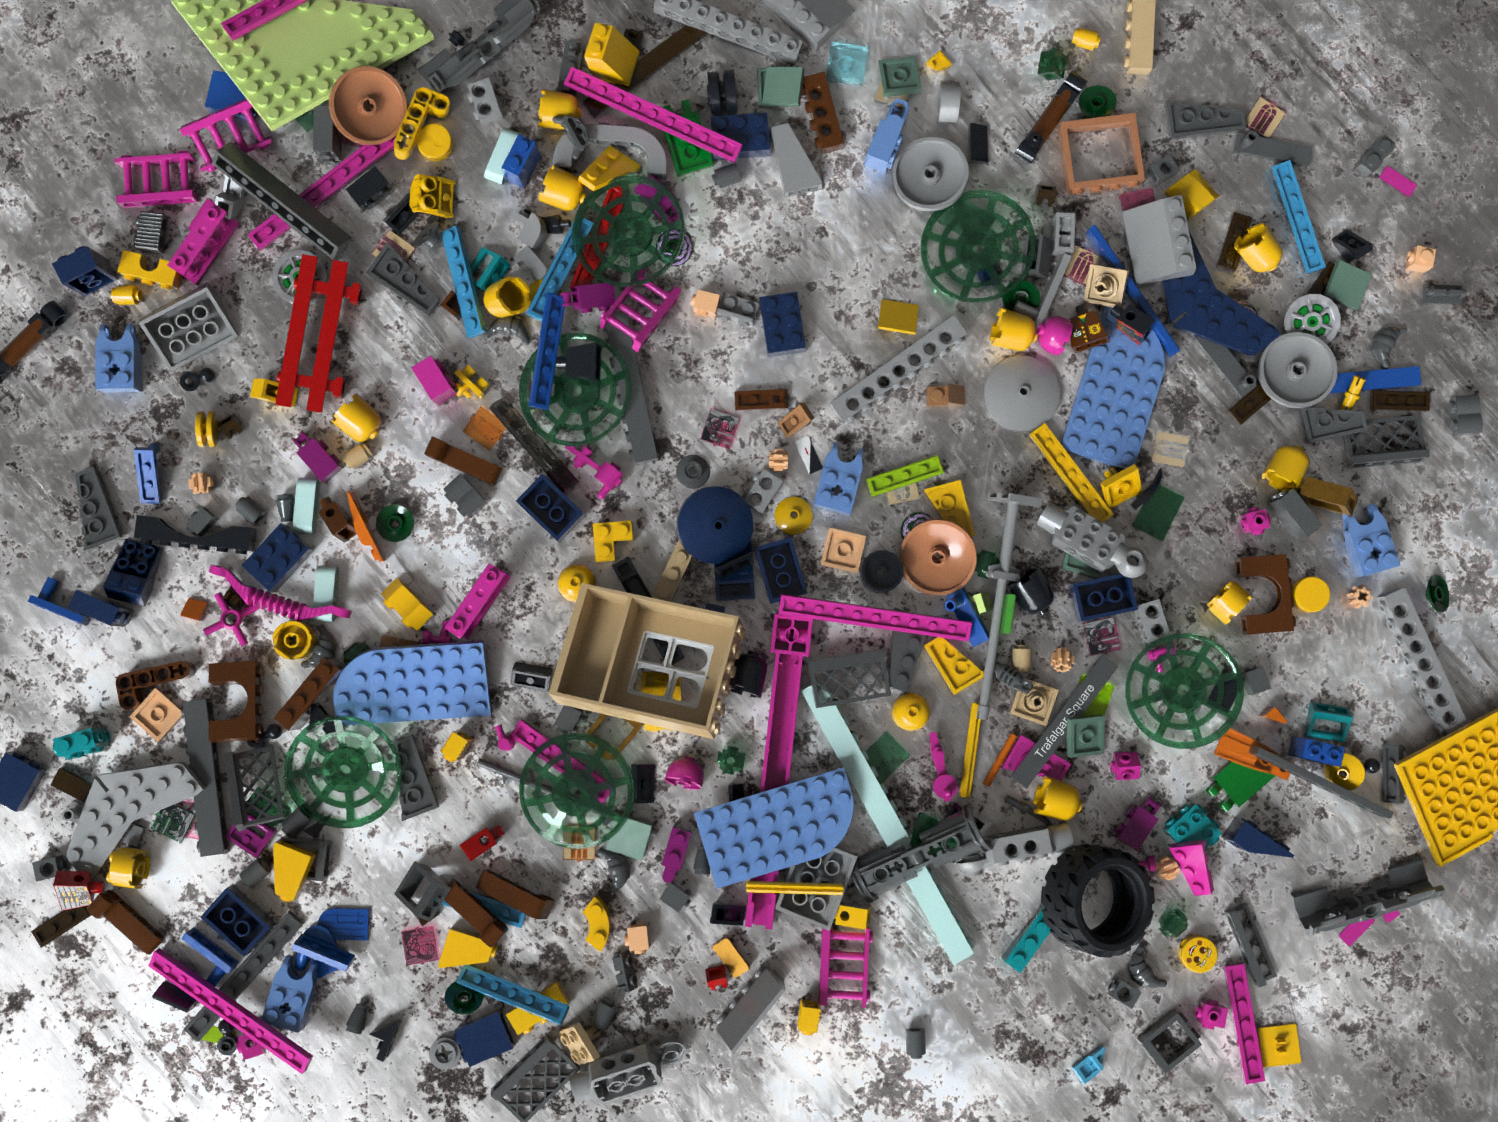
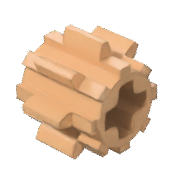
(778, 460)
(201, 483)
(1353, 596)
(1062, 659)
(1167, 868)

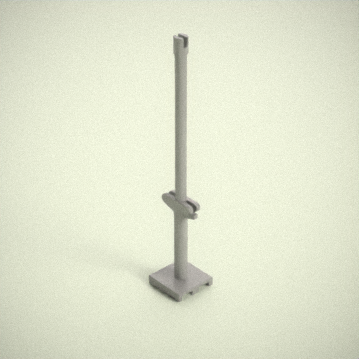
(1003, 572)

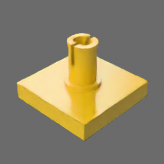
(1120, 485)

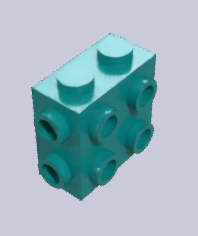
(81, 743)
(1192, 825)

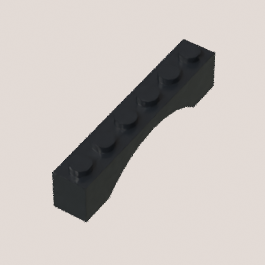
(156, 529)
(634, 584)

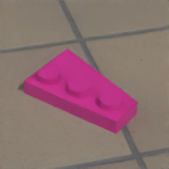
(1054, 767)
(1193, 864)

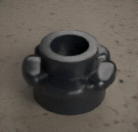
(456, 38)

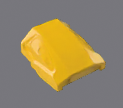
(1194, 191)
(432, 195)

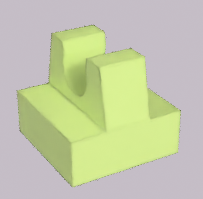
(982, 601)

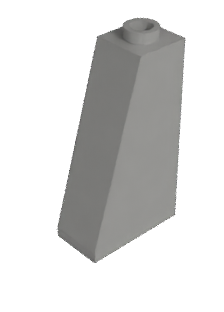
(793, 164)

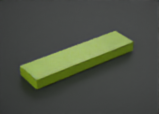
(905, 476)

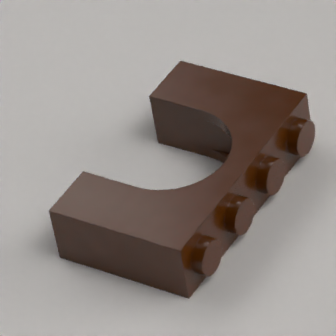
(1274, 569)
(295, 711)
(248, 723)

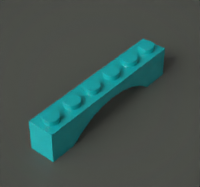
(1027, 943)

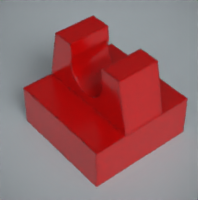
(716, 976)

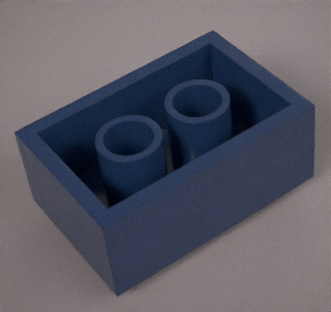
(747, 129)
(84, 271)
(782, 324)
(550, 508)
(277, 557)
(780, 569)
(1103, 597)
(238, 920)

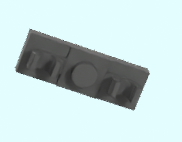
(572, 57)
(1392, 787)

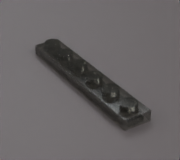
(534, 444)

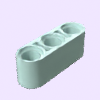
(503, 146)
(306, 505)
(326, 590)

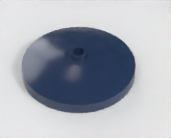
(698, 519)

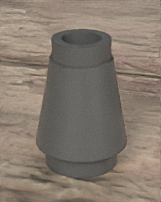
(285, 506)
(701, 862)
(357, 1019)

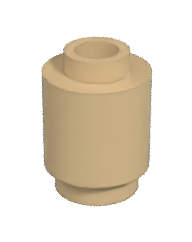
(357, 456)
(1022, 658)

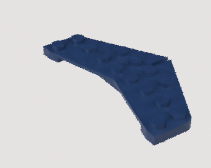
(1213, 313)

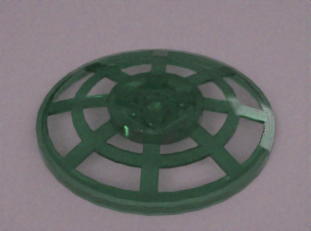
(624, 222)
(976, 235)
(577, 404)
(1192, 699)
(338, 780)
(584, 782)

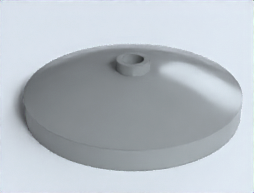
(934, 159)
(1309, 358)
(1012, 408)

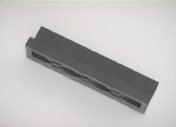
(1246, 945)

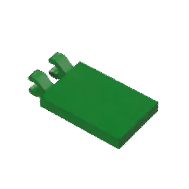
(686, 156)
(1238, 784)

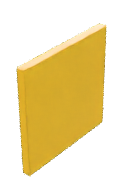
(898, 316)
(1279, 1045)

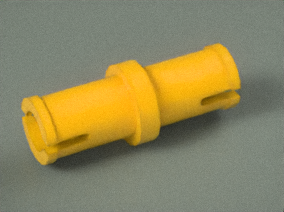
(1352, 393)

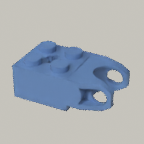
(887, 138)
(117, 355)
(840, 475)
(1363, 539)
(290, 989)

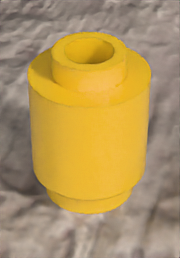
(1086, 38)
(126, 295)

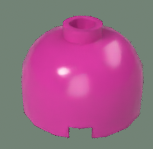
(1054, 333)
(685, 773)

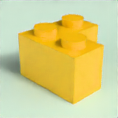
(607, 535)

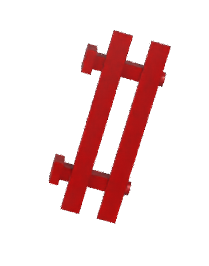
(334, 292)

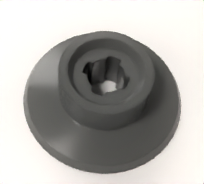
(428, 236)
(696, 480)

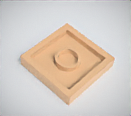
(843, 550)
(157, 714)

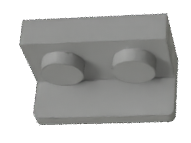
(737, 309)

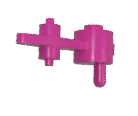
(607, 473)
(943, 784)

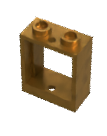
(1328, 496)
(637, 726)

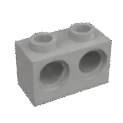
(488, 100)
(1063, 233)
(766, 494)
(1147, 622)

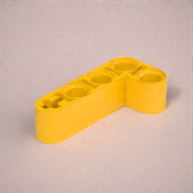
(416, 123)

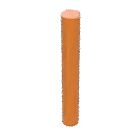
(999, 760)

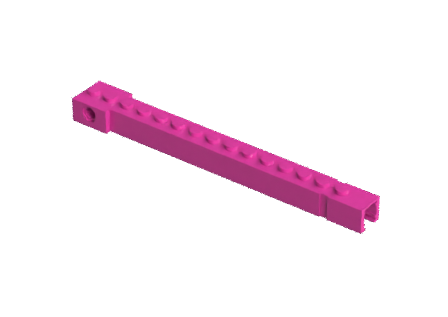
(790, 642)

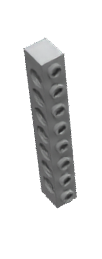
(731, 28)
(949, 327)
(1425, 651)

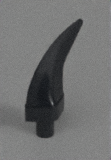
(554, 223)
(1144, 496)

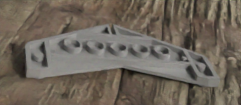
(121, 801)

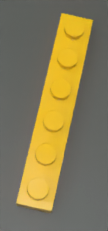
(1070, 473)

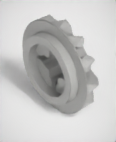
(440, 1061)

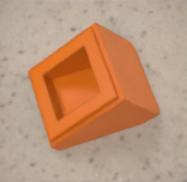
(194, 609)
(1273, 714)

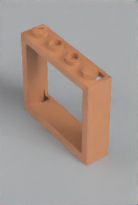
(1094, 124)

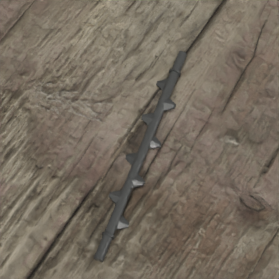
(509, 776)

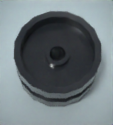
(720, 92)
(892, 568)

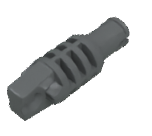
(1012, 677)

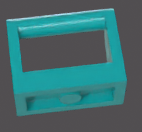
(495, 270)
(1330, 713)

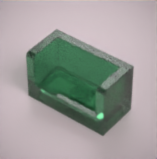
(273, 810)

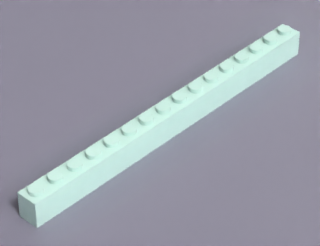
(887, 822)

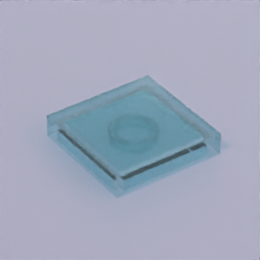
(846, 63)

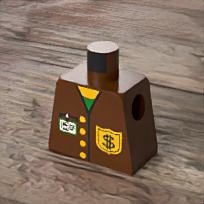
(1087, 330)
(337, 520)

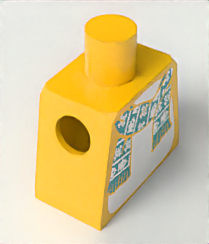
(858, 915)

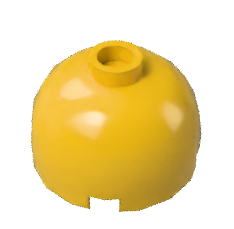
(571, 579)
(910, 711)

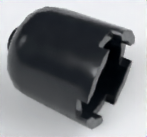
(1032, 592)
(749, 675)

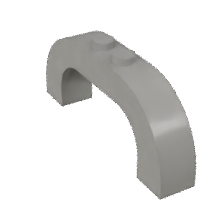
(620, 136)

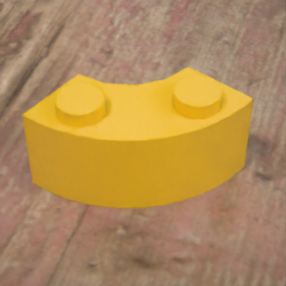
(407, 604)
(599, 922)

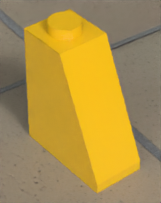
(290, 869)
(464, 949)

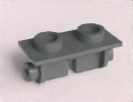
(1443, 294)
(627, 979)

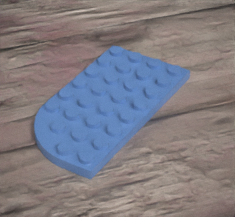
(1115, 398)
(415, 683)
(776, 827)

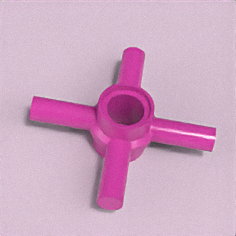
(235, 626)

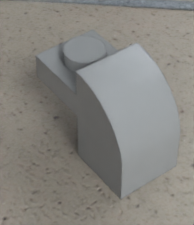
(949, 101)
(231, 199)
(534, 229)

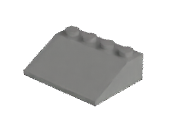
(812, 18)
(1159, 241)
(188, 327)
(818, 908)
(750, 1007)

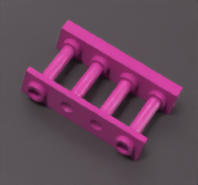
(226, 114)
(148, 197)
(203, 244)
(649, 324)
(477, 602)
(827, 974)

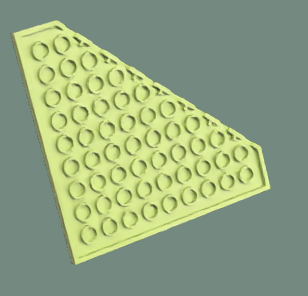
(302, 53)

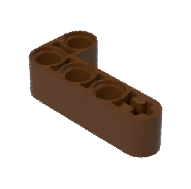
(463, 461)
(155, 678)
(514, 895)
(475, 913)
(126, 920)

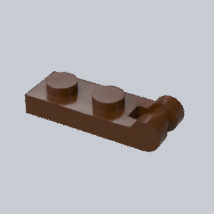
(760, 400)

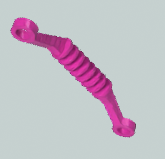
(272, 602)

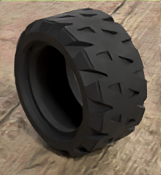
(1130, 907)

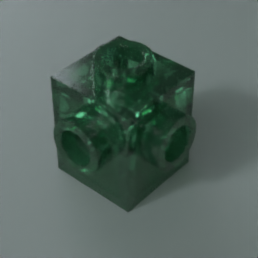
(1052, 64)
(737, 765)

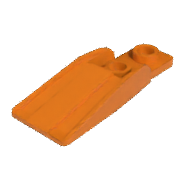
(363, 527)
(1235, 748)

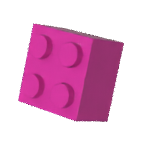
(434, 380)

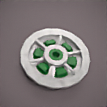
(287, 270)
(1313, 315)

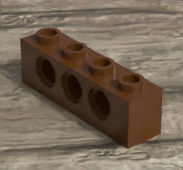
(818, 84)

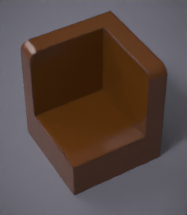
(451, 305)

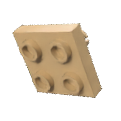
(1106, 285)
(1035, 705)
(580, 1042)

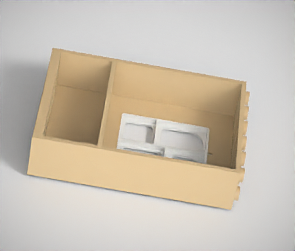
(607, 649)

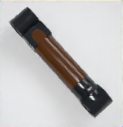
(1050, 117)
(40, 326)

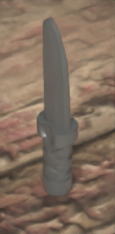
(1024, 808)

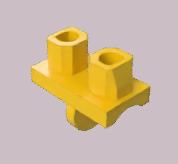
(465, 376)

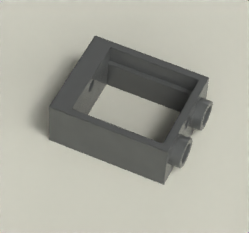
(322, 858)
(437, 890)
(1158, 1028)

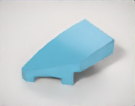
(1089, 1065)

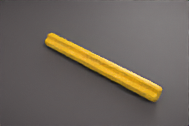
(970, 753)
(794, 888)

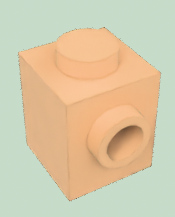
(1420, 259)
(705, 303)
(638, 938)

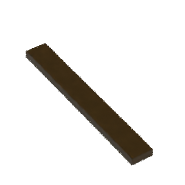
(653, 62)

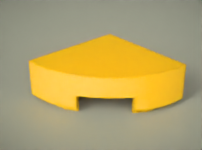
(939, 62)

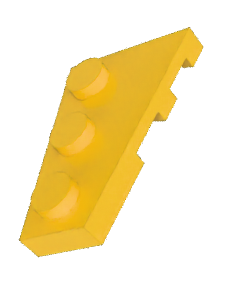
(607, 166)
(952, 504)
(952, 665)

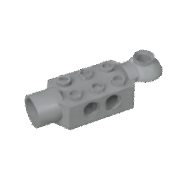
(1091, 541)
(1043, 839)
(626, 1072)

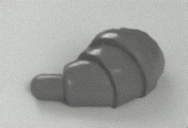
(575, 132)
(510, 327)
(1384, 342)
(325, 647)
(617, 868)
(1142, 972)

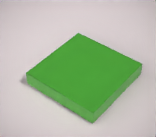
(1007, 615)

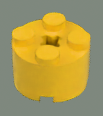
(1230, 602)
(284, 644)
(128, 867)

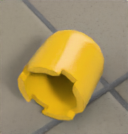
(557, 104)
(562, 189)
(1259, 248)
(507, 297)
(1013, 330)
(358, 419)
(1287, 468)
(1057, 799)

